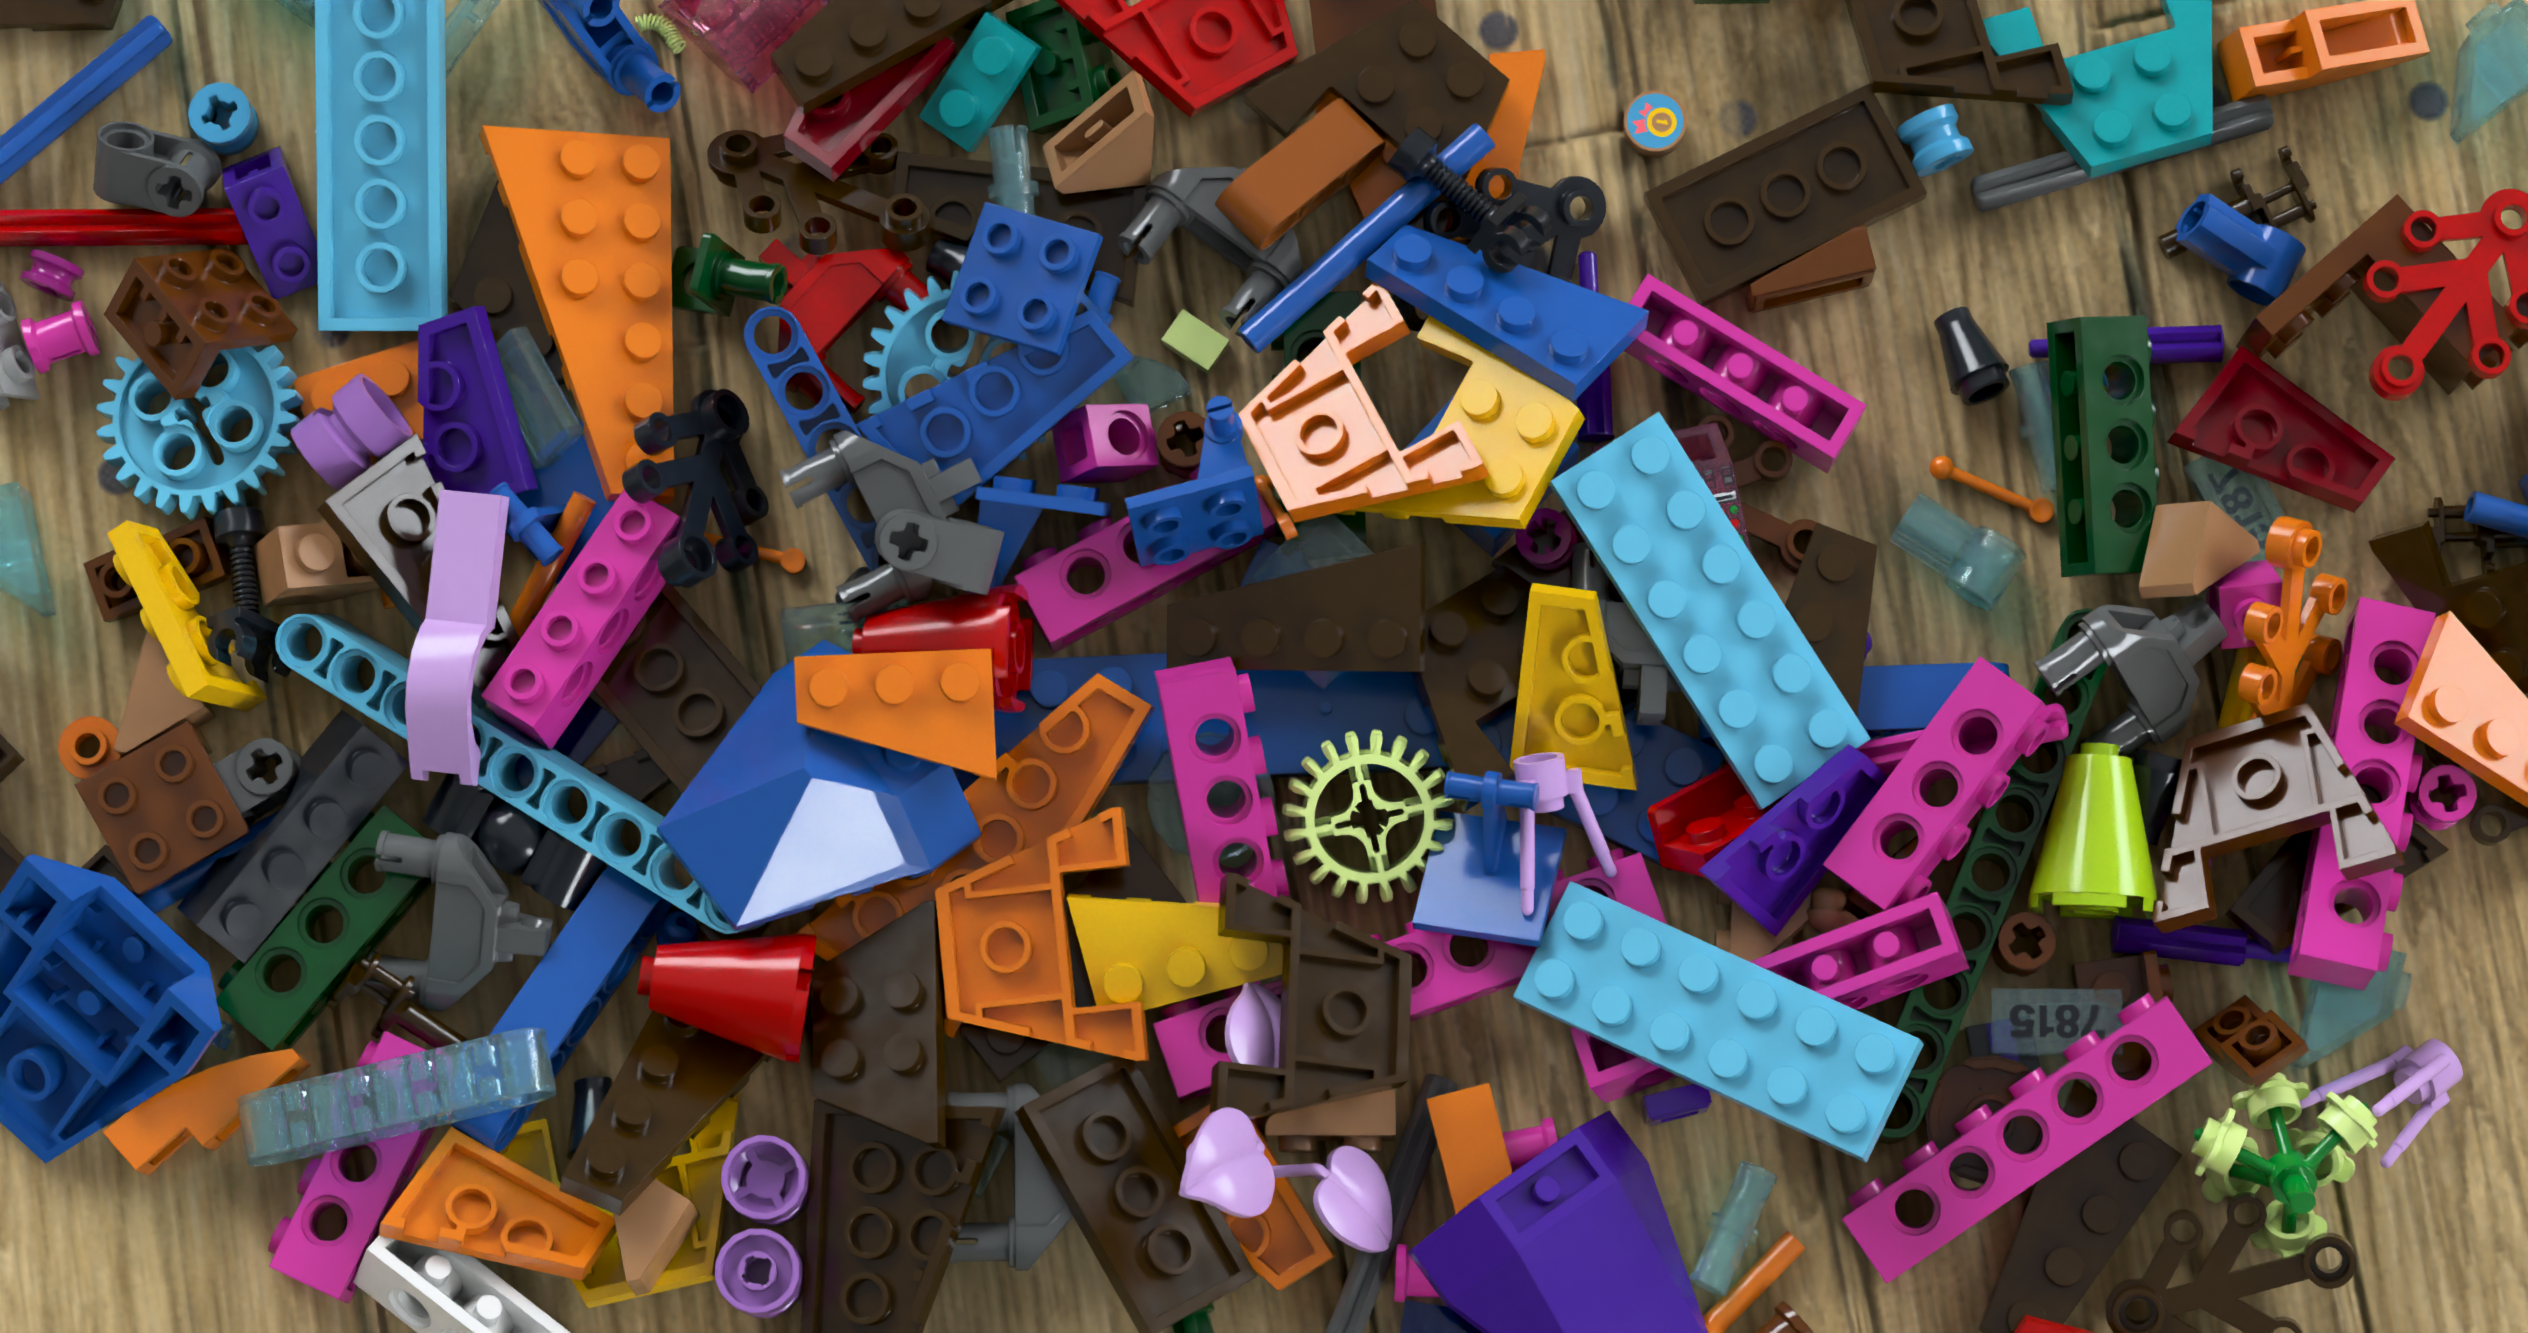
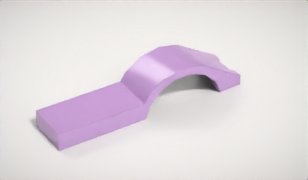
(449, 641)

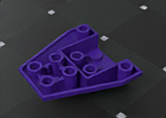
(1566, 1246)

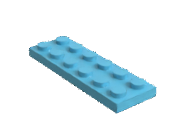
(381, 164)
(1708, 610)
(1719, 1021)

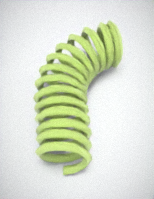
(662, 29)

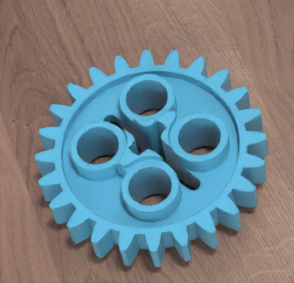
(913, 351)
(150, 442)

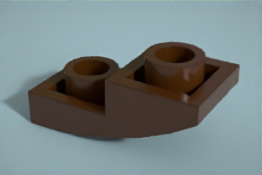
(195, 551)
(2250, 1042)

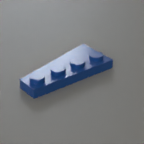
(1522, 316)
(1001, 403)

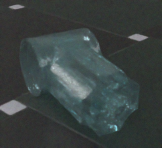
(1973, 560)

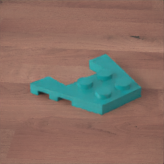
(2132, 96)

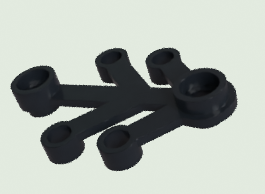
(1553, 200)
(719, 423)

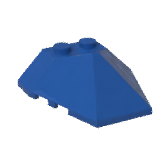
(808, 814)
(91, 1004)

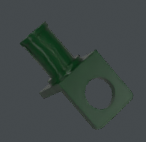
(721, 276)

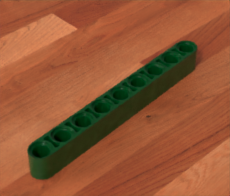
(1988, 908)

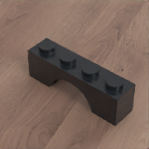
(335, 790)

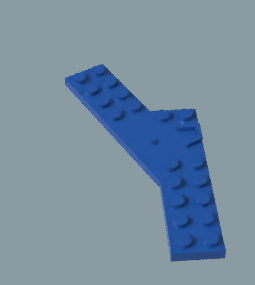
(1298, 716)

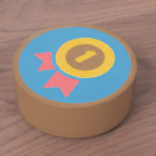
(1654, 123)

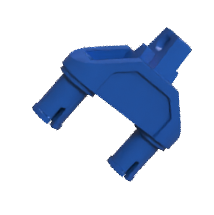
(614, 50)

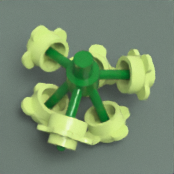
(2300, 1166)

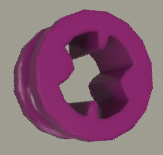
(52, 275)
(1563, 529)

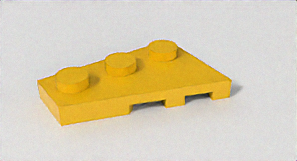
(171, 619)
(1570, 689)
(1163, 950)

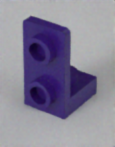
(273, 221)

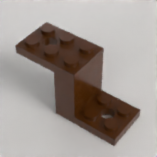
(2344, 269)

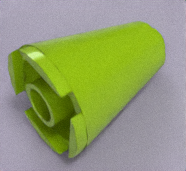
(2095, 841)

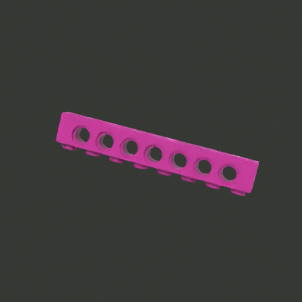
(1445, 986)

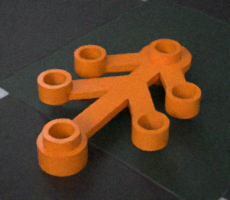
(2286, 632)

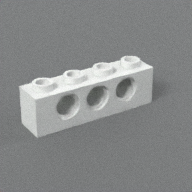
(446, 1291)

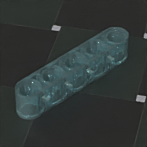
(396, 1096)

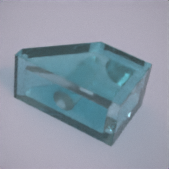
(2490, 66)
(21, 553)
(2341, 1014)

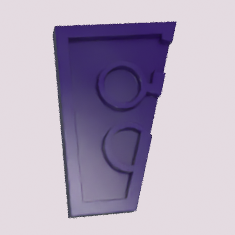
(468, 407)
(1783, 853)

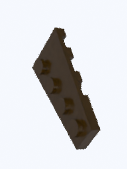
(653, 1107)

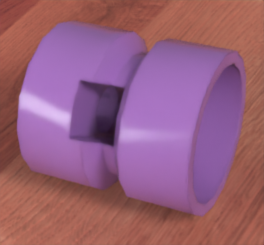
(358, 427)
(766, 1180)
(760, 1273)

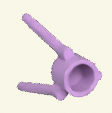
(1554, 784)
(2420, 1077)

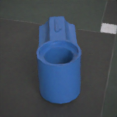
(2253, 255)

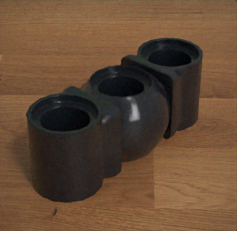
(514, 841)

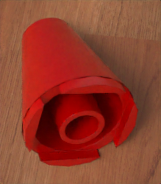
(963, 624)
(736, 989)

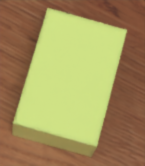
(1195, 342)

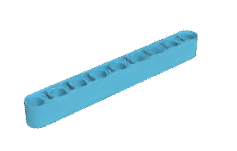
(500, 749)

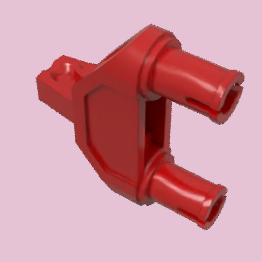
(831, 296)

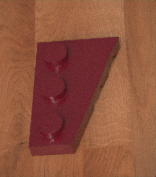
(846, 125)
(2281, 434)

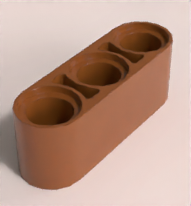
(1300, 174)

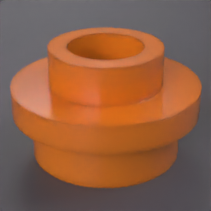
(73, 736)

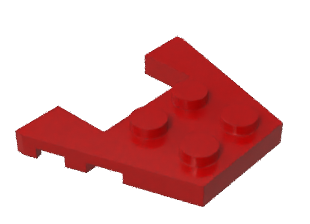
(1193, 47)

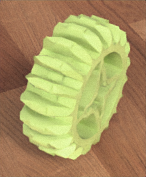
(1314, 828)

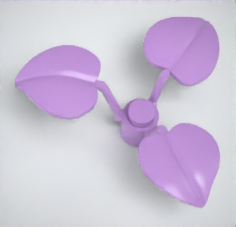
(1228, 1157)

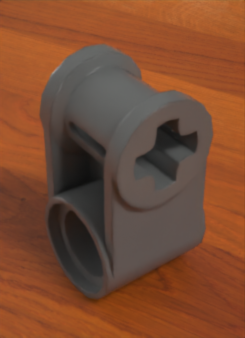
(147, 172)
(950, 550)
(243, 775)

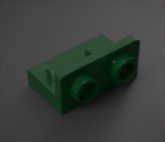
(1067, 72)

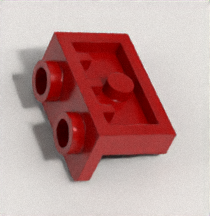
(1702, 820)

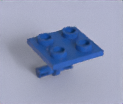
(1028, 280)
(1016, 507)
(1205, 512)
(536, 513)
(1476, 880)

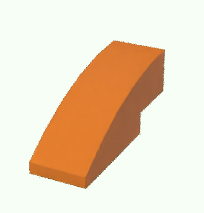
(2321, 47)
(198, 1107)

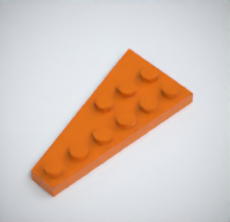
(600, 266)
(1039, 790)

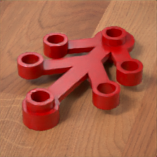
(2462, 283)

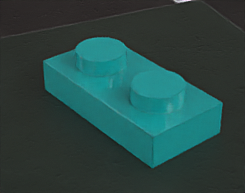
(980, 82)

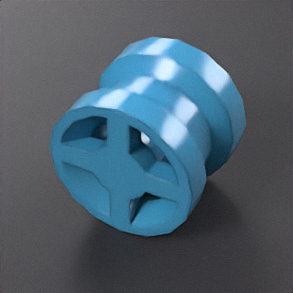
(231, 131)
(1935, 140)

